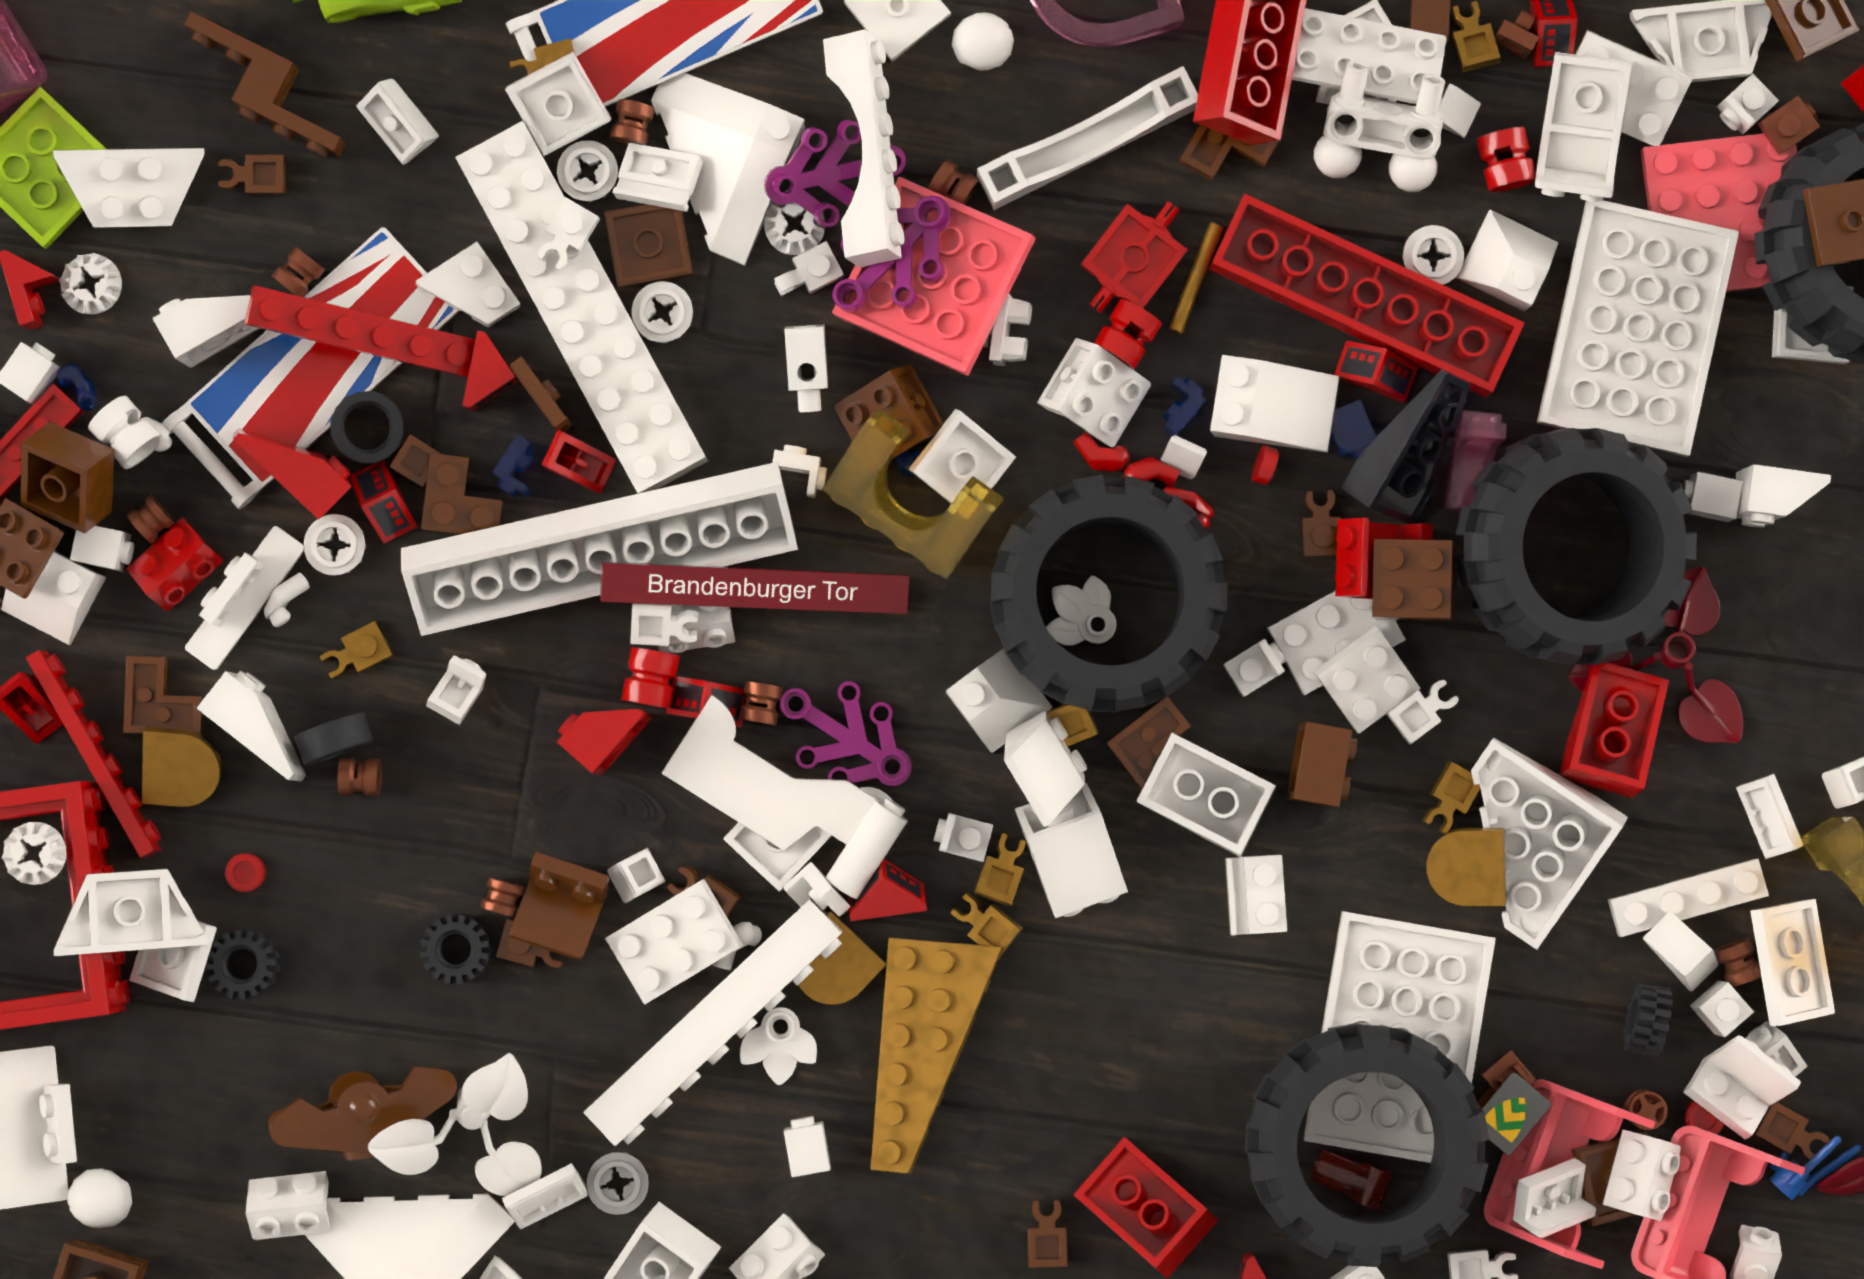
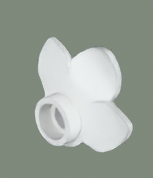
(1077, 610)
(778, 1050)

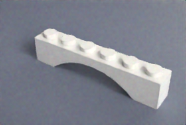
(1068, 150)
(871, 222)

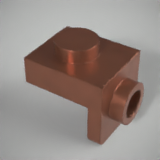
(1789, 124)

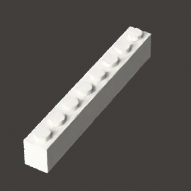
(713, 1022)

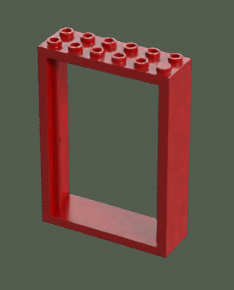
(86, 848)

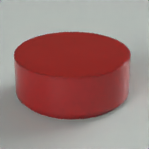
(1265, 465)
(245, 872)
(1699, 1117)

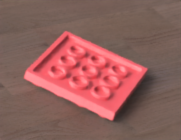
(1718, 186)
(961, 307)

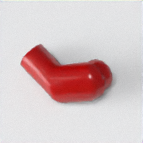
(1101, 458)
(1152, 468)
(1194, 501)

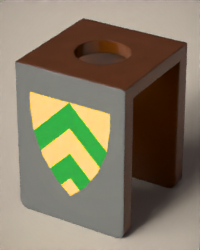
(1511, 1112)

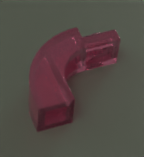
(1472, 449)

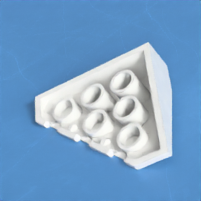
(738, 147)
(1550, 836)
(410, 1237)

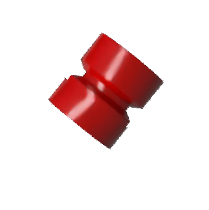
(1510, 172)
(1122, 345)
(650, 677)

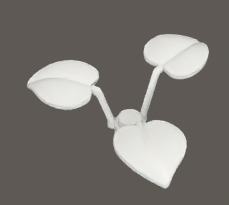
(493, 1090)

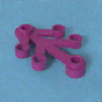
(825, 175)
(919, 227)
(851, 740)

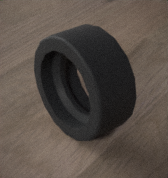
(357, 454)
(333, 739)

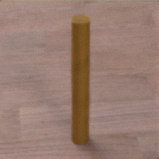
(1196, 278)

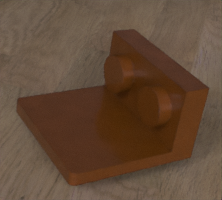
(899, 396)
(24, 547)
(560, 906)

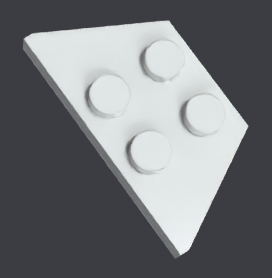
(1706, 37)
(130, 184)
(129, 914)

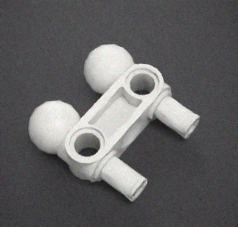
(1382, 128)

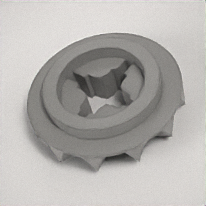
(608, 1199)

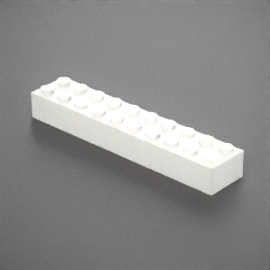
(582, 313)
(561, 553)

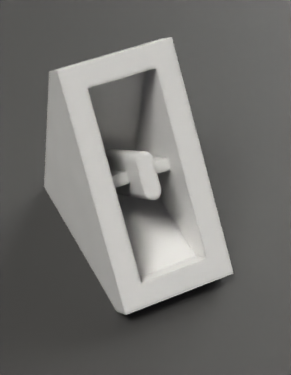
(1681, 950)

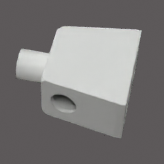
(803, 346)

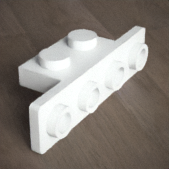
(242, 596)

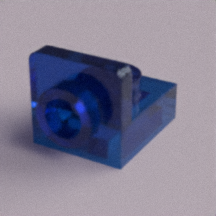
(1181, 414)
(1352, 429)
(515, 459)

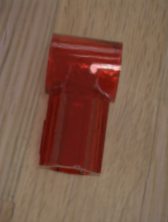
(1359, 1181)

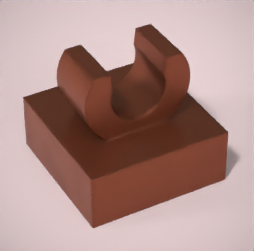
(1516, 37)
(1500, 1069)

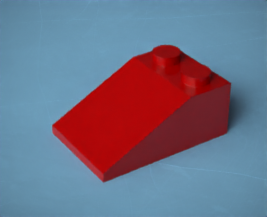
(304, 473)
(1614, 730)
(1146, 1207)

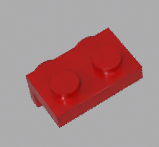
(174, 565)

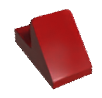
(22, 279)

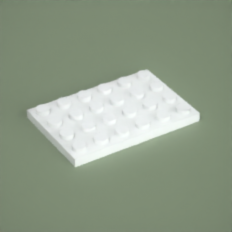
(1638, 326)
(1410, 981)

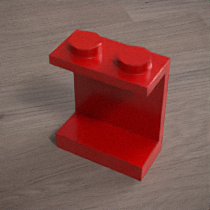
(1356, 552)

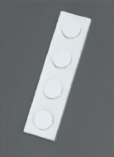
(1688, 897)

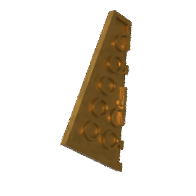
(925, 1023)

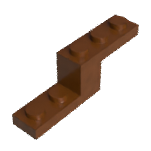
(264, 86)

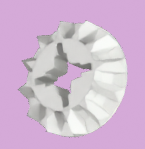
(591, 153)
(794, 242)
(1445, 243)
(106, 291)
(666, 294)
(322, 531)
(52, 855)

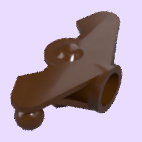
(360, 1110)

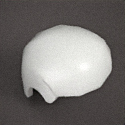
(982, 41)
(99, 1198)

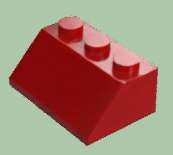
(601, 736)

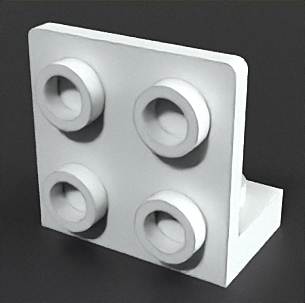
(1095, 391)
(1740, 1084)

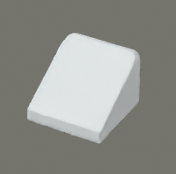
(1458, 110)
(1183, 456)
(1845, 783)
(635, 875)

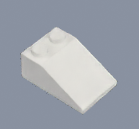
(203, 326)
(1274, 404)
(251, 718)
(1044, 765)
(1206, 794)
(664, 1249)

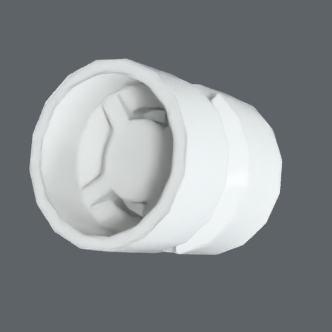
(125, 432)

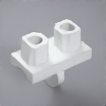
(1002, 346)

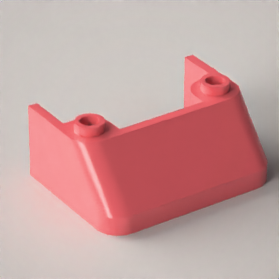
(1564, 1126)
(1707, 1165)

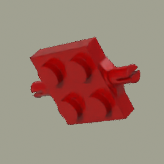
(1134, 257)

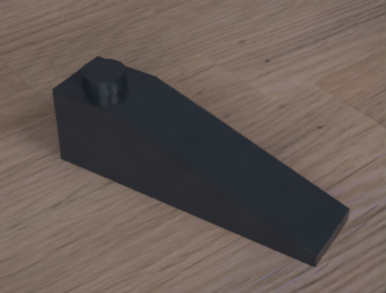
(1402, 462)

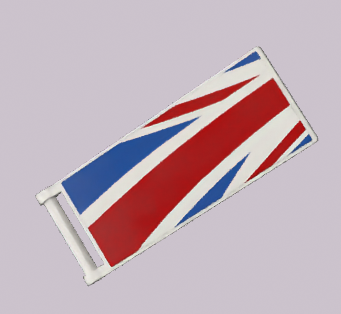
(647, 42)
(294, 384)

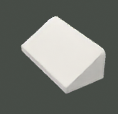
(397, 120)

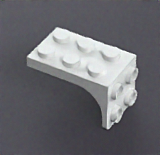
(1582, 126)

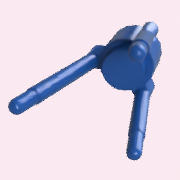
(1794, 1183)

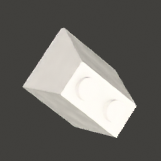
(1073, 855)

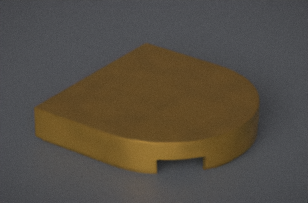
(178, 767)
(1469, 867)
(843, 971)

